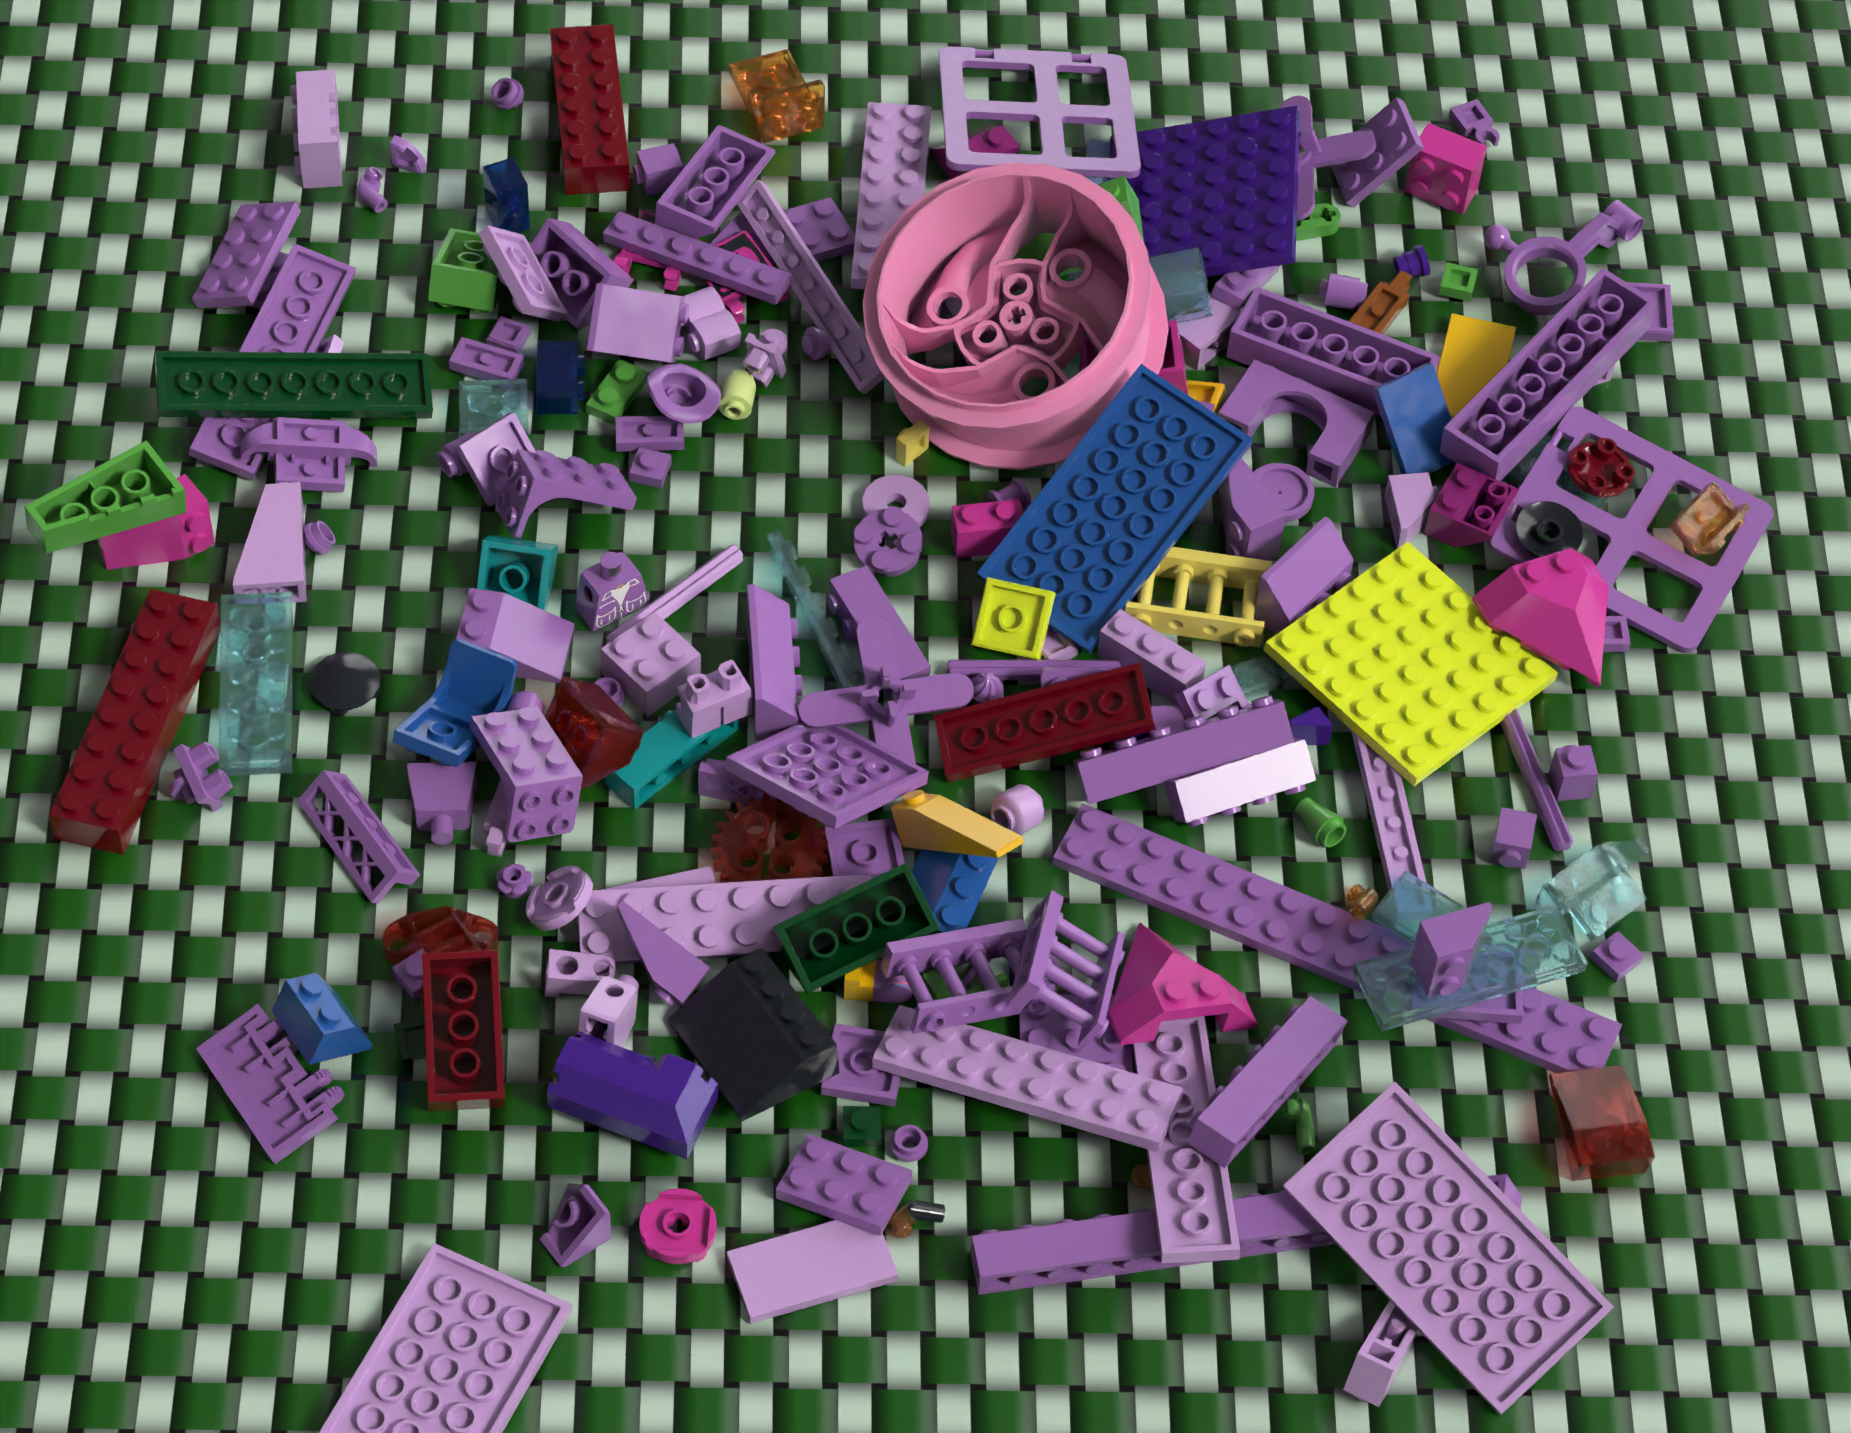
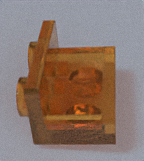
(1708, 520)

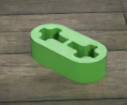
(1315, 224)

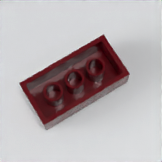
(463, 1030)

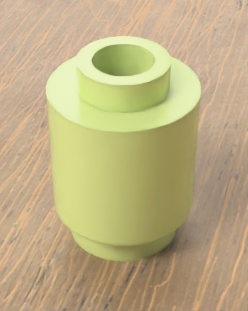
(737, 395)

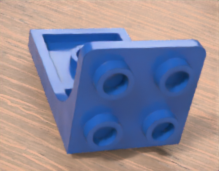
(472, 685)

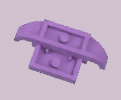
(310, 451)

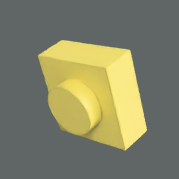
(912, 442)

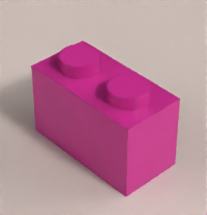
(982, 526)

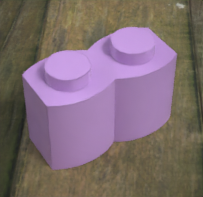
(709, 325)

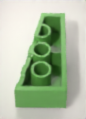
(107, 500)

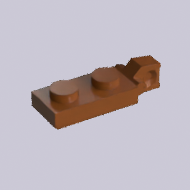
(1384, 304)

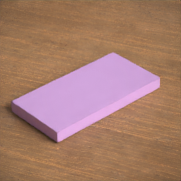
(809, 1268)

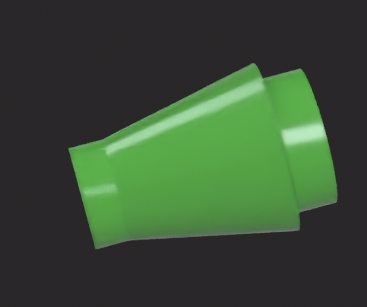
(1322, 823)

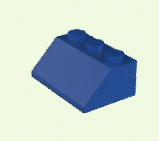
(952, 885)

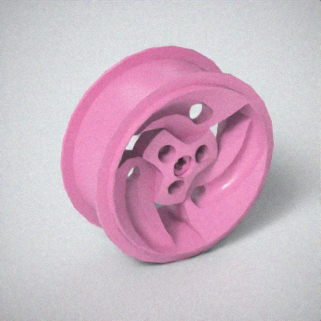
(963, 247)

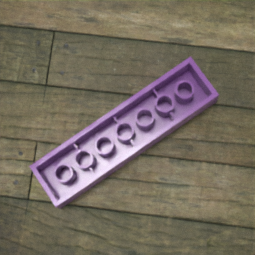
(1548, 376)

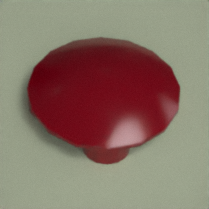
(1600, 468)

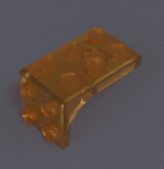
(778, 95)

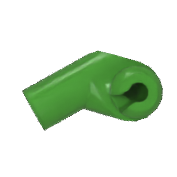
(1304, 1128)

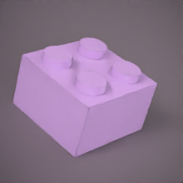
(650, 662)

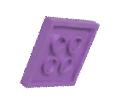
(1058, 1032)

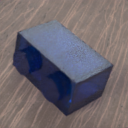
(506, 196)
(557, 377)

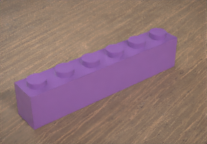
(1183, 750)
(1265, 1081)

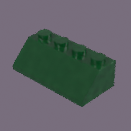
(853, 928)

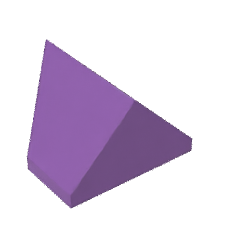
(578, 1225)

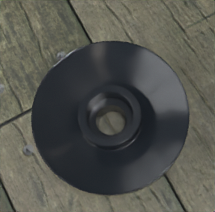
(1549, 520)

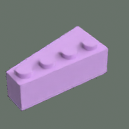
(317, 129)

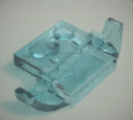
(1597, 886)

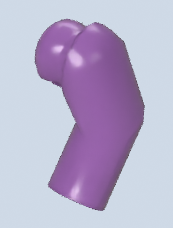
(369, 189)

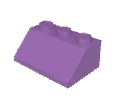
(575, 268)
(1303, 577)

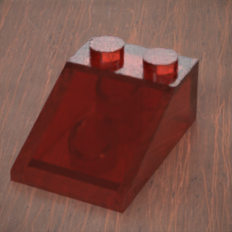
(1601, 1123)

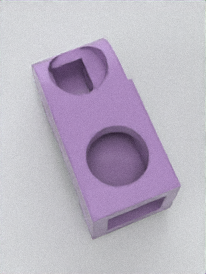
(575, 972)

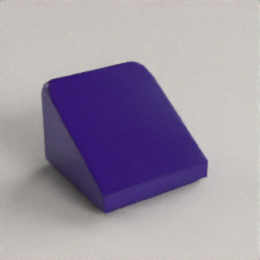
(1312, 727)

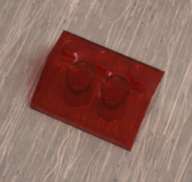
(592, 729)

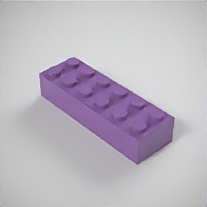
(1320, 348)

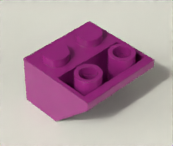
(1469, 508)

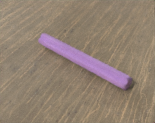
(686, 589)

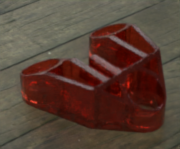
(438, 931)

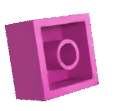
(1446, 169)

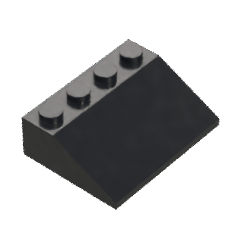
(755, 1036)

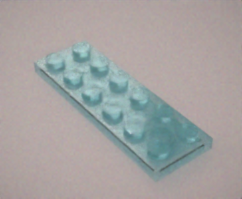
(256, 684)
(1512, 958)

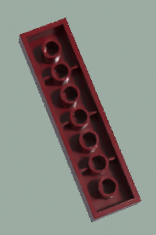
(135, 722)

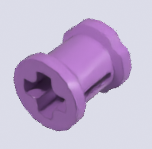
(1016, 490)

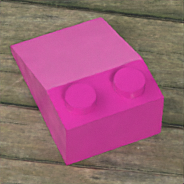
(164, 539)

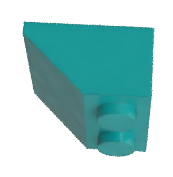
(518, 568)

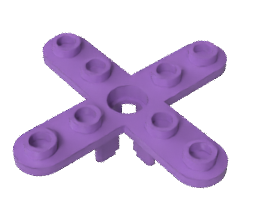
(1322, 152)
(880, 672)

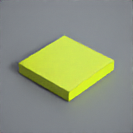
(1013, 618)

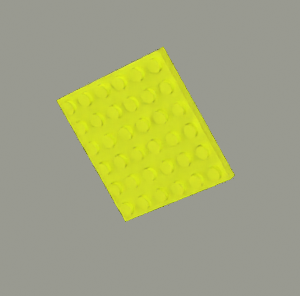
(1409, 663)

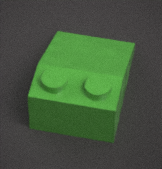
(464, 274)

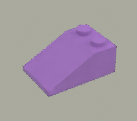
(1249, 516)
(518, 631)

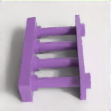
(955, 948)
(1036, 965)

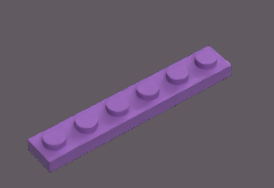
(697, 257)

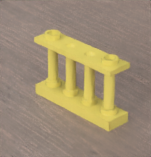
(1211, 569)

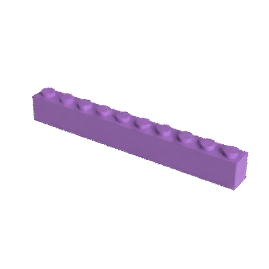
(1125, 1244)

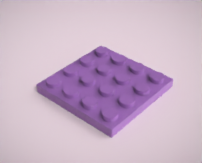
(826, 772)

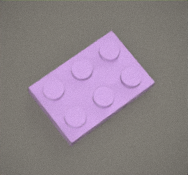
(522, 274)

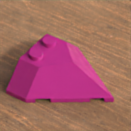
(1553, 609)
(1169, 985)

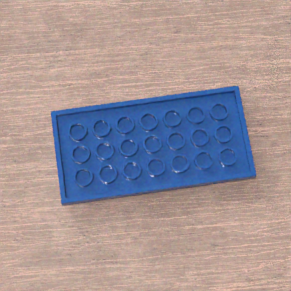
(1118, 504)

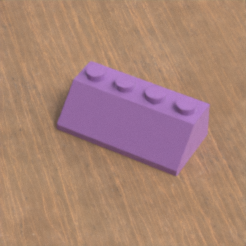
(712, 183)
(772, 663)

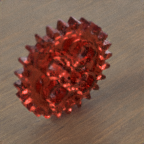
(736, 844)

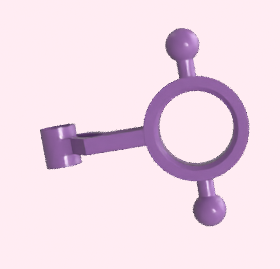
(1605, 229)

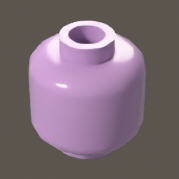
(1018, 809)

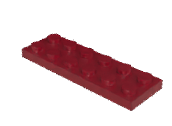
(1044, 722)

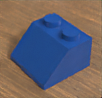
(318, 1020)

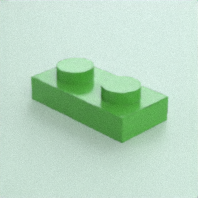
(617, 391)

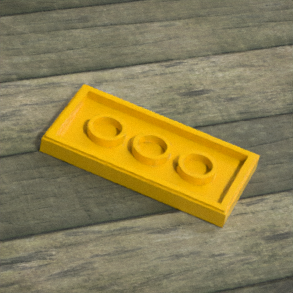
(1471, 358)

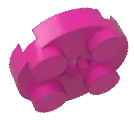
(681, 1247)

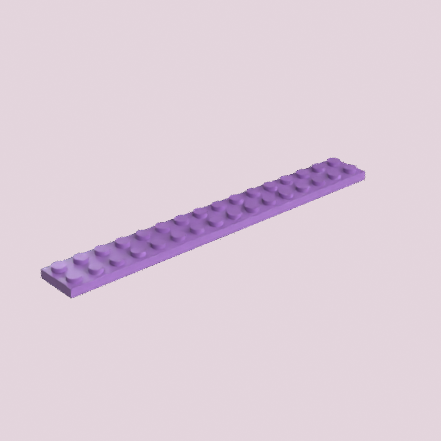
(1303, 931)

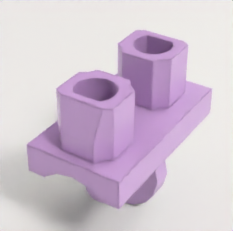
(765, 356)

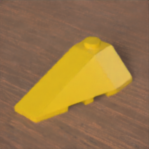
(945, 826)

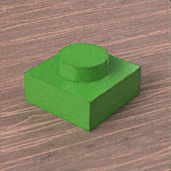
(1458, 281)

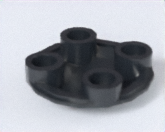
(344, 681)

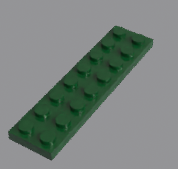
(293, 385)

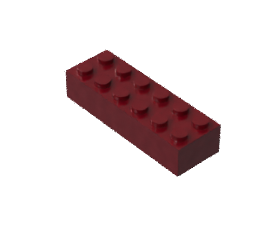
(589, 109)

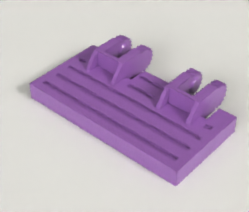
(263, 1083)

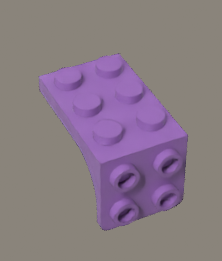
(543, 476)
(535, 771)

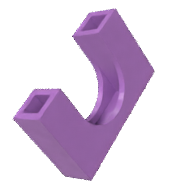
(1270, 391)

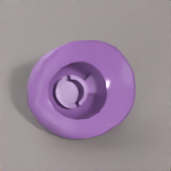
(683, 393)

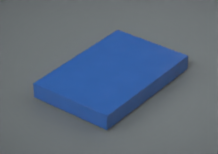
(1415, 419)

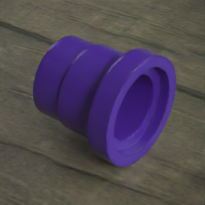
(1413, 262)

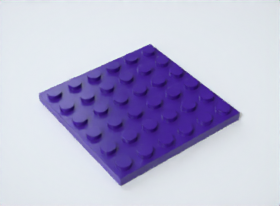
(1222, 189)

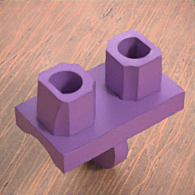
(193, 779)

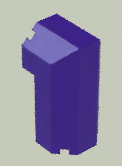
(633, 1093)

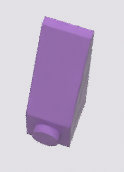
(666, 962)

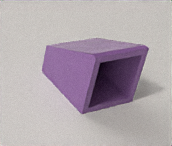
(637, 323)

